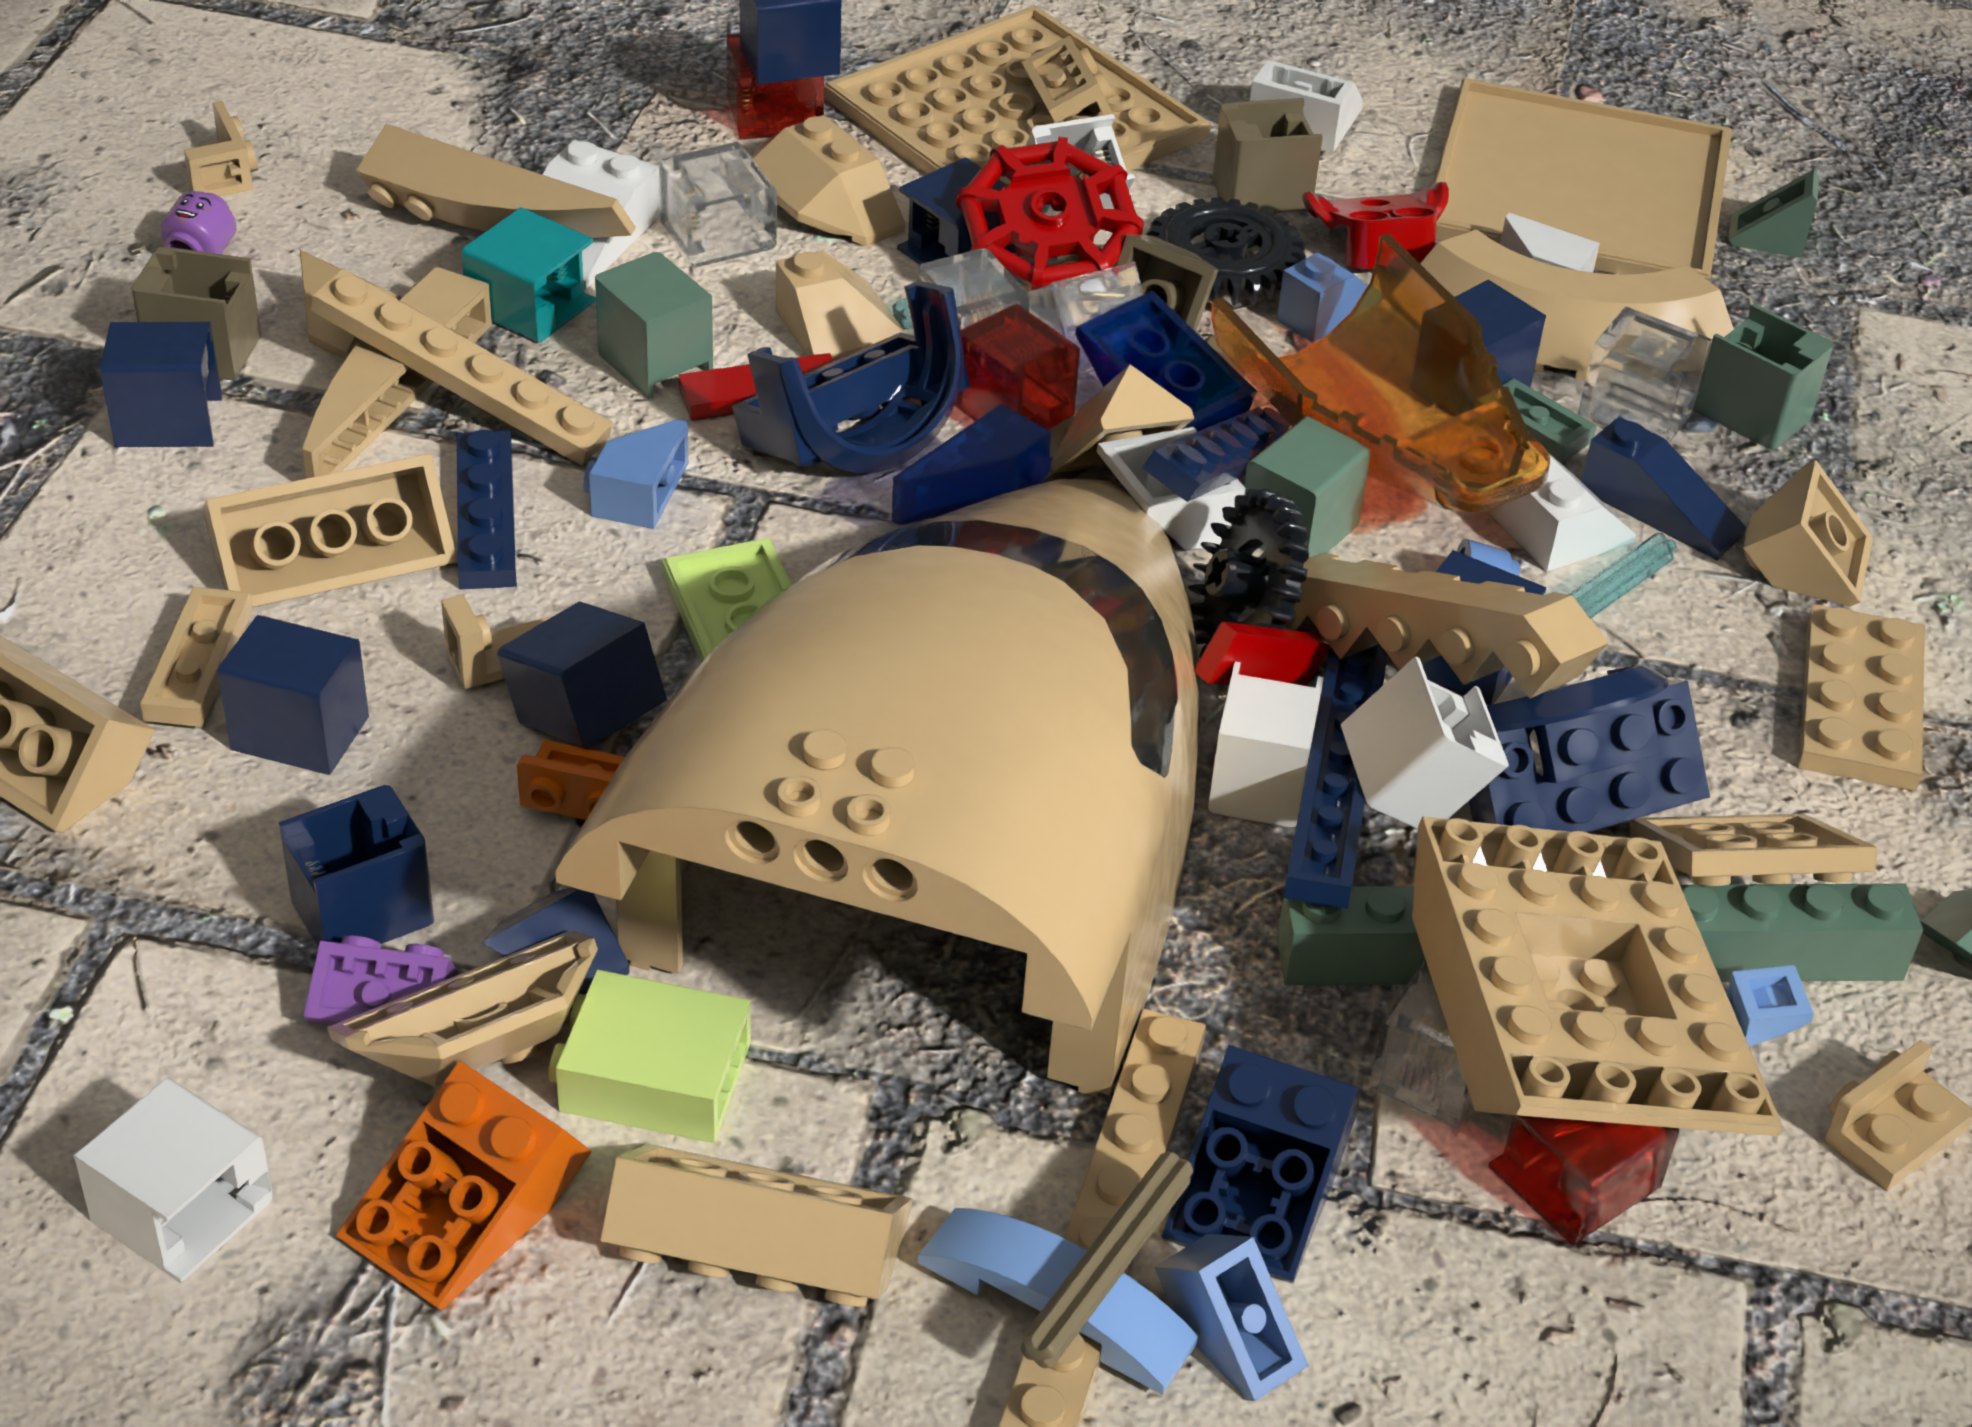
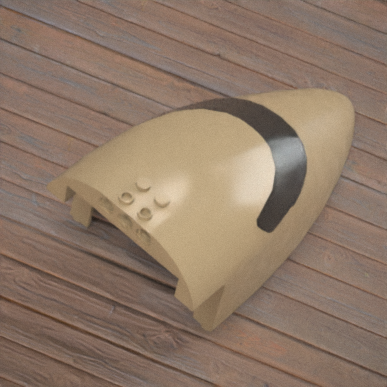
(946, 734)

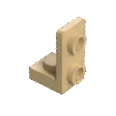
(225, 165)
(471, 643)

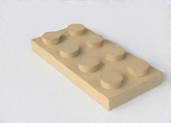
(1863, 697)

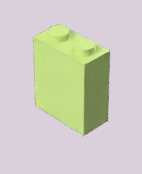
(652, 1055)

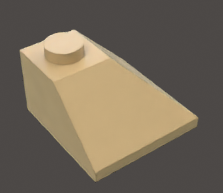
(830, 306)
(1810, 540)

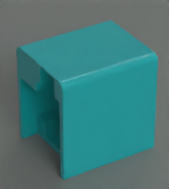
(530, 272)

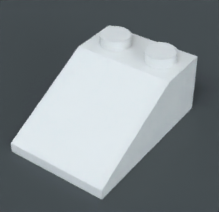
(616, 176)

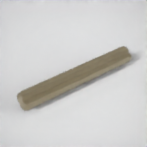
(1106, 1260)

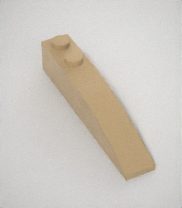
(478, 190)
(375, 387)

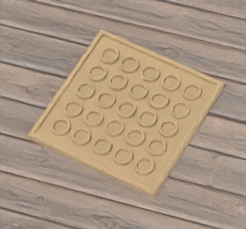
(975, 95)

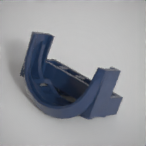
(800, 413)
(1605, 751)

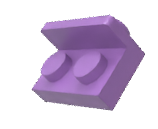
(362, 976)

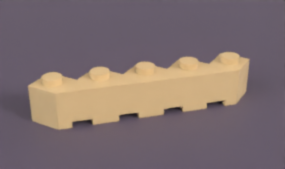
(1436, 614)

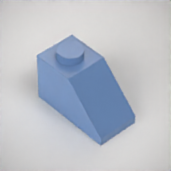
(1317, 296)
(638, 474)
(1235, 1310)

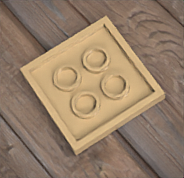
(1757, 845)

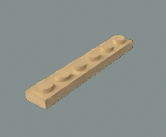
(461, 366)

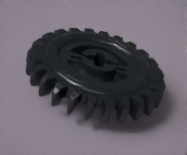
(1228, 233)
(1245, 581)

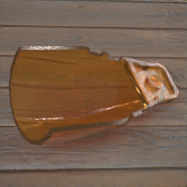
(1407, 384)

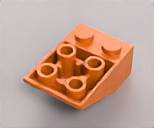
(462, 1187)

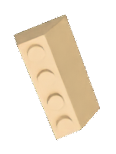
(331, 531)
(61, 742)
(755, 1223)

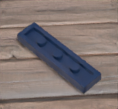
(485, 510)

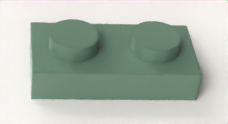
(1550, 423)

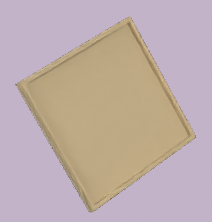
(1590, 168)

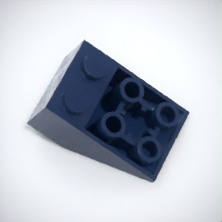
(1265, 1158)

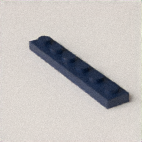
(1215, 453)

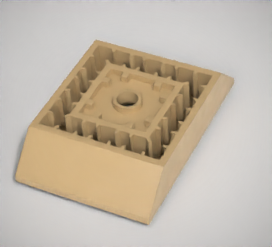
(1580, 981)

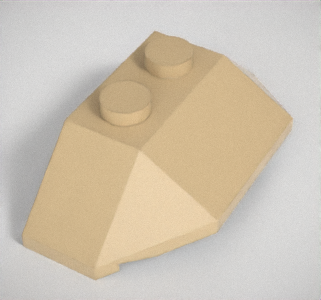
(830, 181)
(477, 1015)

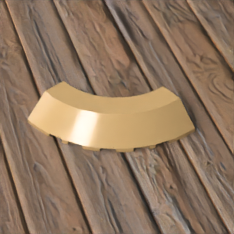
(1578, 302)

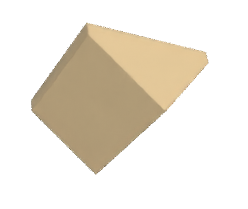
(1121, 410)

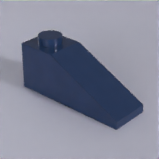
(1658, 487)

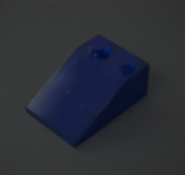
(1170, 354)

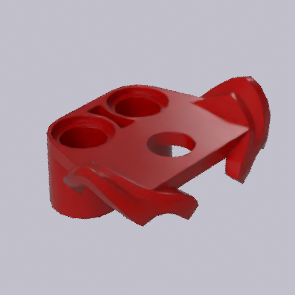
(1406, 217)

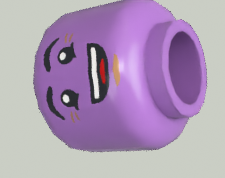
(199, 223)

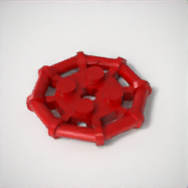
(1044, 235)

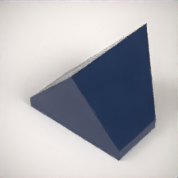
(555, 915)

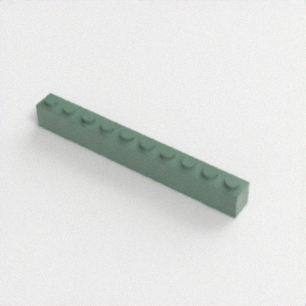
(1819, 928)

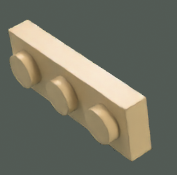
(188, 668)

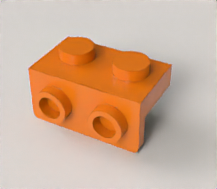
(565, 778)

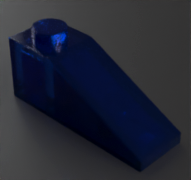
(978, 463)

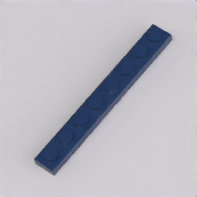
(1332, 796)

